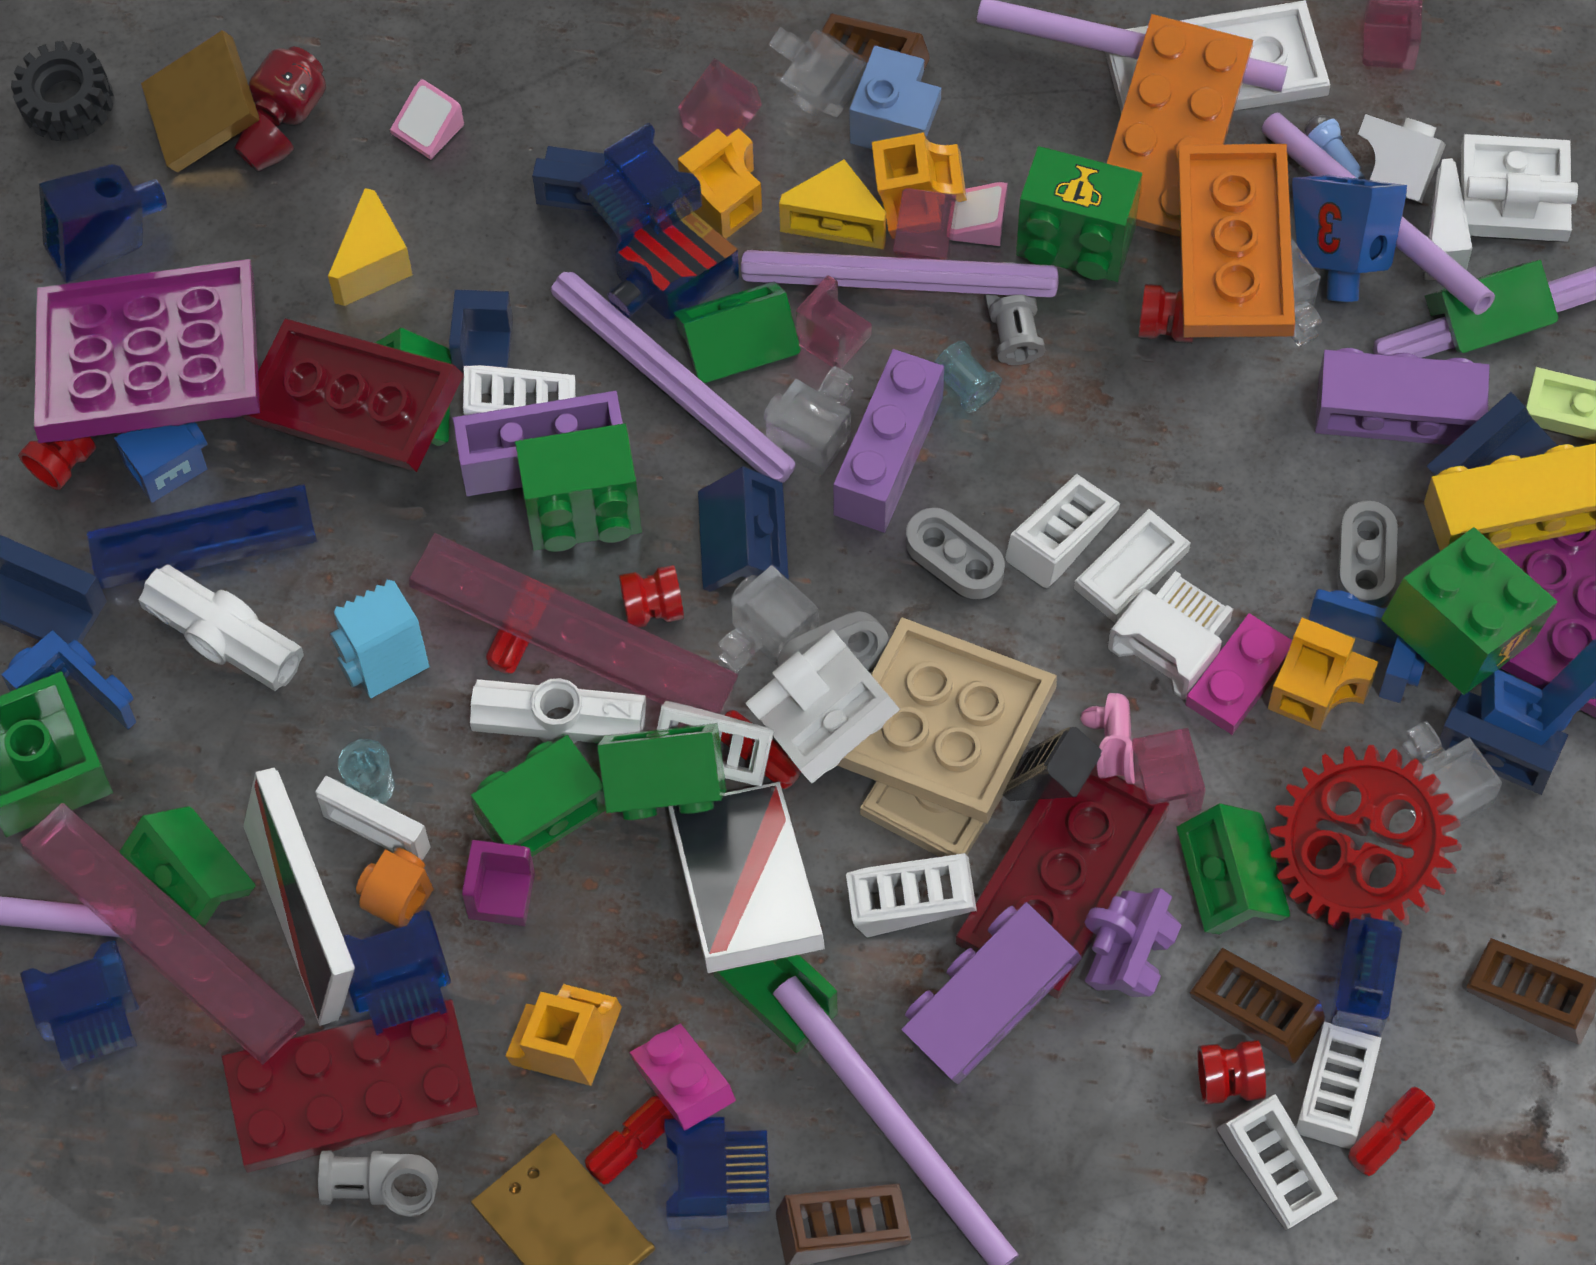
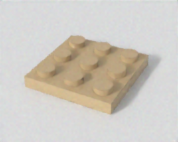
(957, 723)

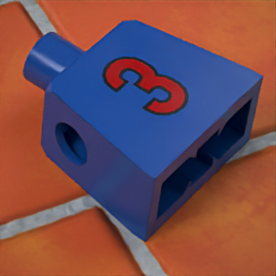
(1347, 228)

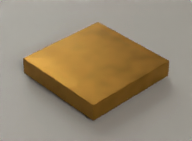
(200, 101)

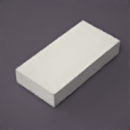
(1132, 564)
(371, 818)

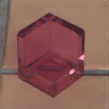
(1392, 33)
(719, 101)
(925, 225)
(829, 327)
(1169, 768)

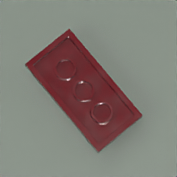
(353, 394)
(1069, 860)
(349, 1088)

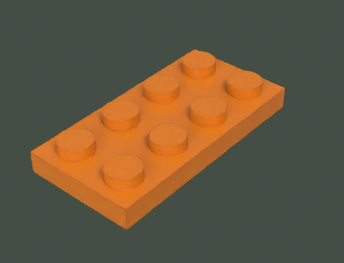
(1177, 97)
(1235, 241)

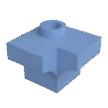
(892, 99)

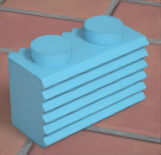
(379, 640)

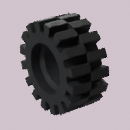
(53, 68)

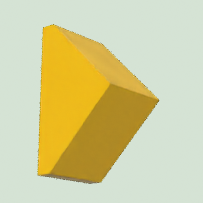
(834, 208)
(369, 255)

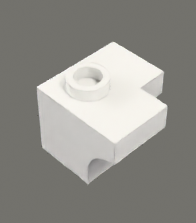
(1403, 153)

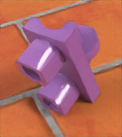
(1125, 938)

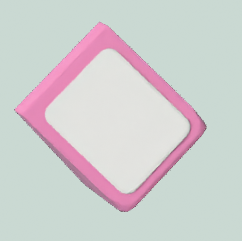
(428, 119)
(982, 215)

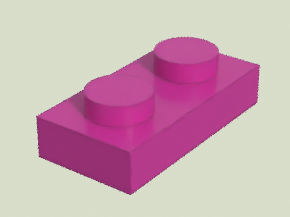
(1239, 674)
(682, 1076)

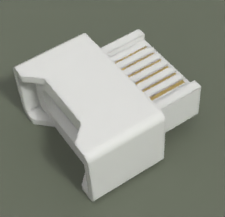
(1172, 631)

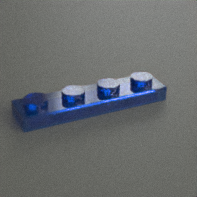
(202, 536)

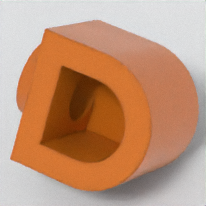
(394, 887)

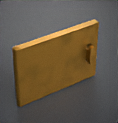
(559, 1213)

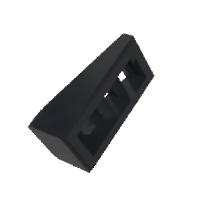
(1054, 767)

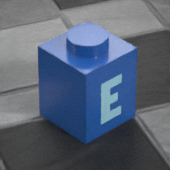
(163, 457)

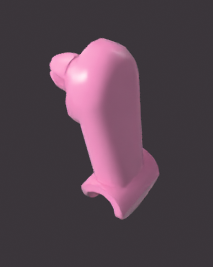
(1117, 744)

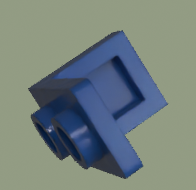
(1362, 620)
(55, 655)
(1538, 712)

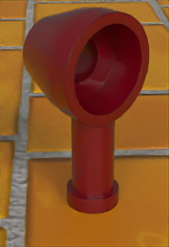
(263, 144)

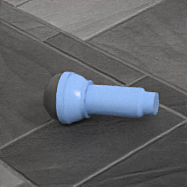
(1327, 135)

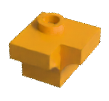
(915, 164)
(728, 188)
(1320, 675)
(565, 1034)

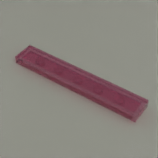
(569, 627)
(163, 933)

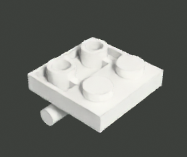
(1517, 187)
(822, 705)

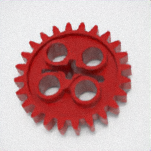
(1383, 791)

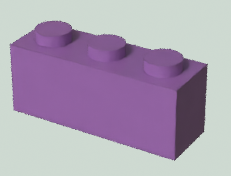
(1399, 396)
(489, 438)
(888, 440)
(989, 991)

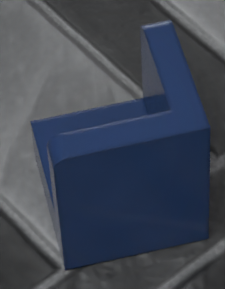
(481, 328)

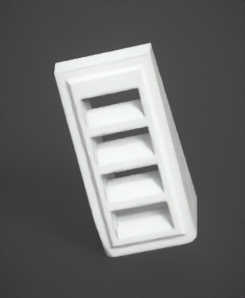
(1448, 218)
(501, 380)
(1041, 556)
(673, 713)
(885, 878)
(1327, 1126)
(1282, 1131)

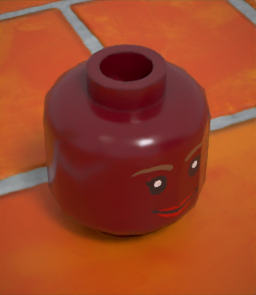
(287, 85)

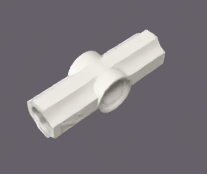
(221, 627)
(523, 710)

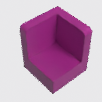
(498, 883)

